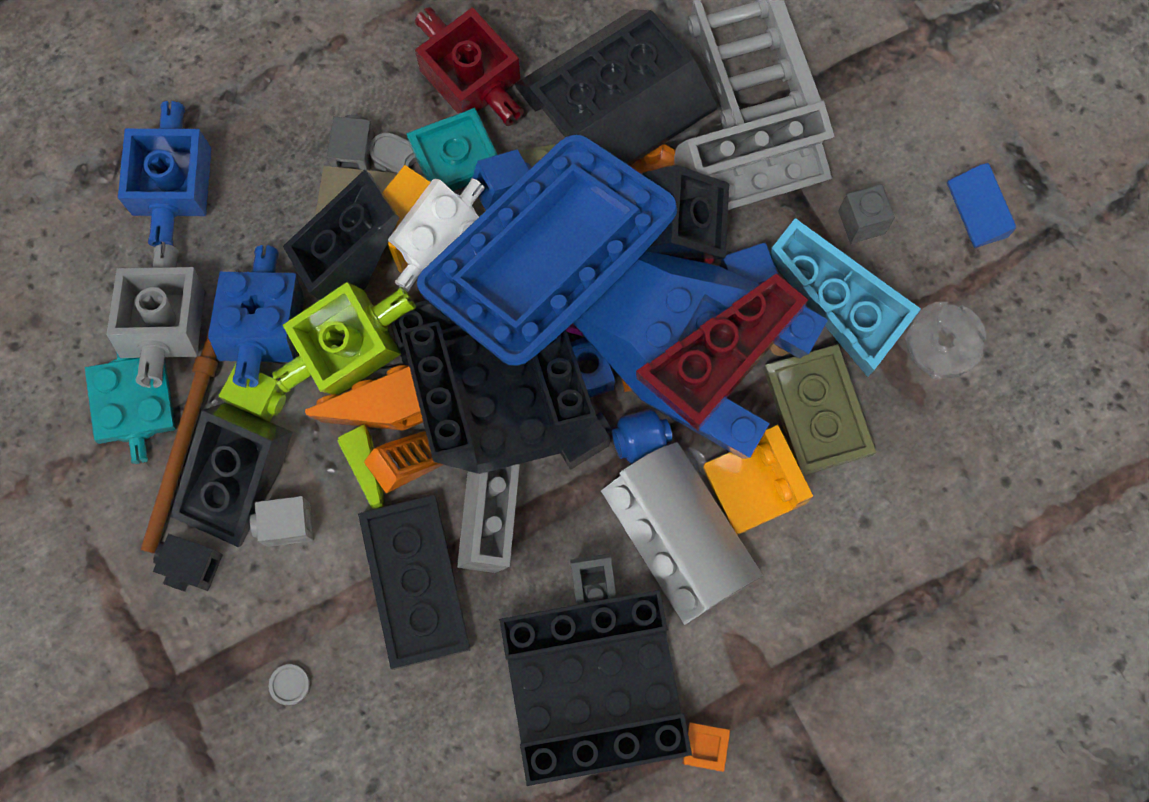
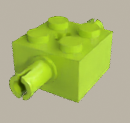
(320, 333)

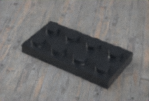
(413, 582)

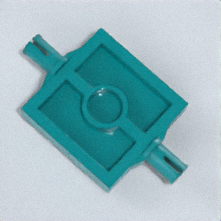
(125, 409)

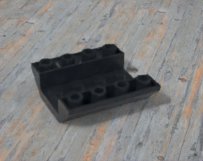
(622, 87)
(491, 412)
(594, 688)

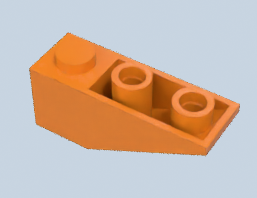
(377, 404)

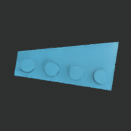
(859, 307)

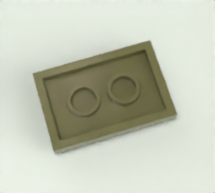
(819, 410)

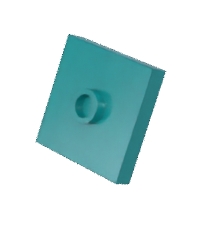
(451, 148)

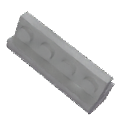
(764, 154)
(680, 532)

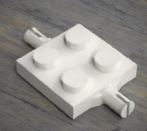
(432, 226)

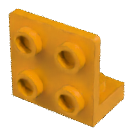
(758, 486)

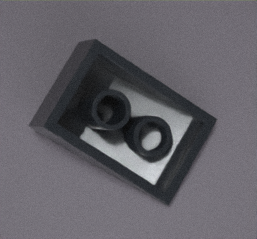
(344, 238)
(228, 471)

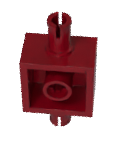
(469, 64)

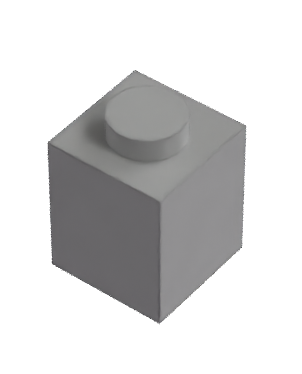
(282, 521)

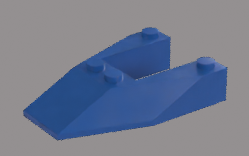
(665, 302)

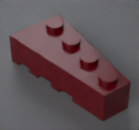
(714, 359)

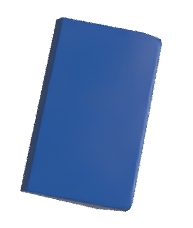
(981, 206)

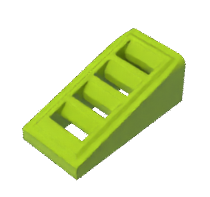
(356, 448)

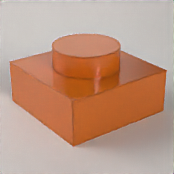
(707, 747)

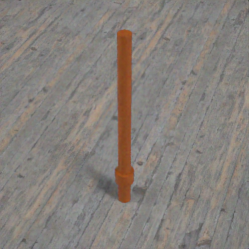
(204, 369)

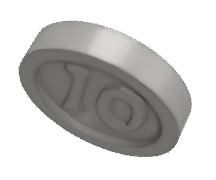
(289, 684)

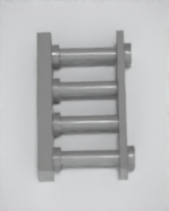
(778, 36)

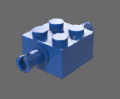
(165, 173)
(251, 316)

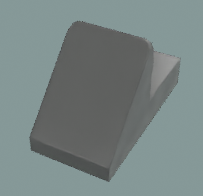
(593, 578)

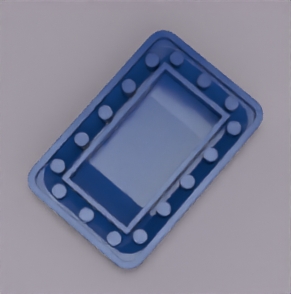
(547, 249)

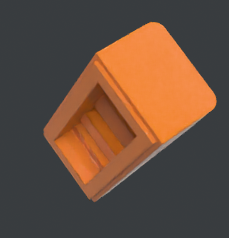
(385, 470)

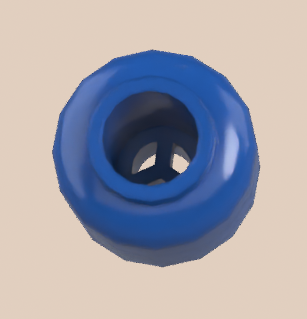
(640, 435)

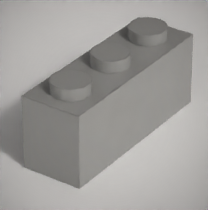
(488, 520)

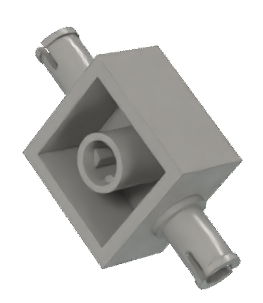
(156, 314)

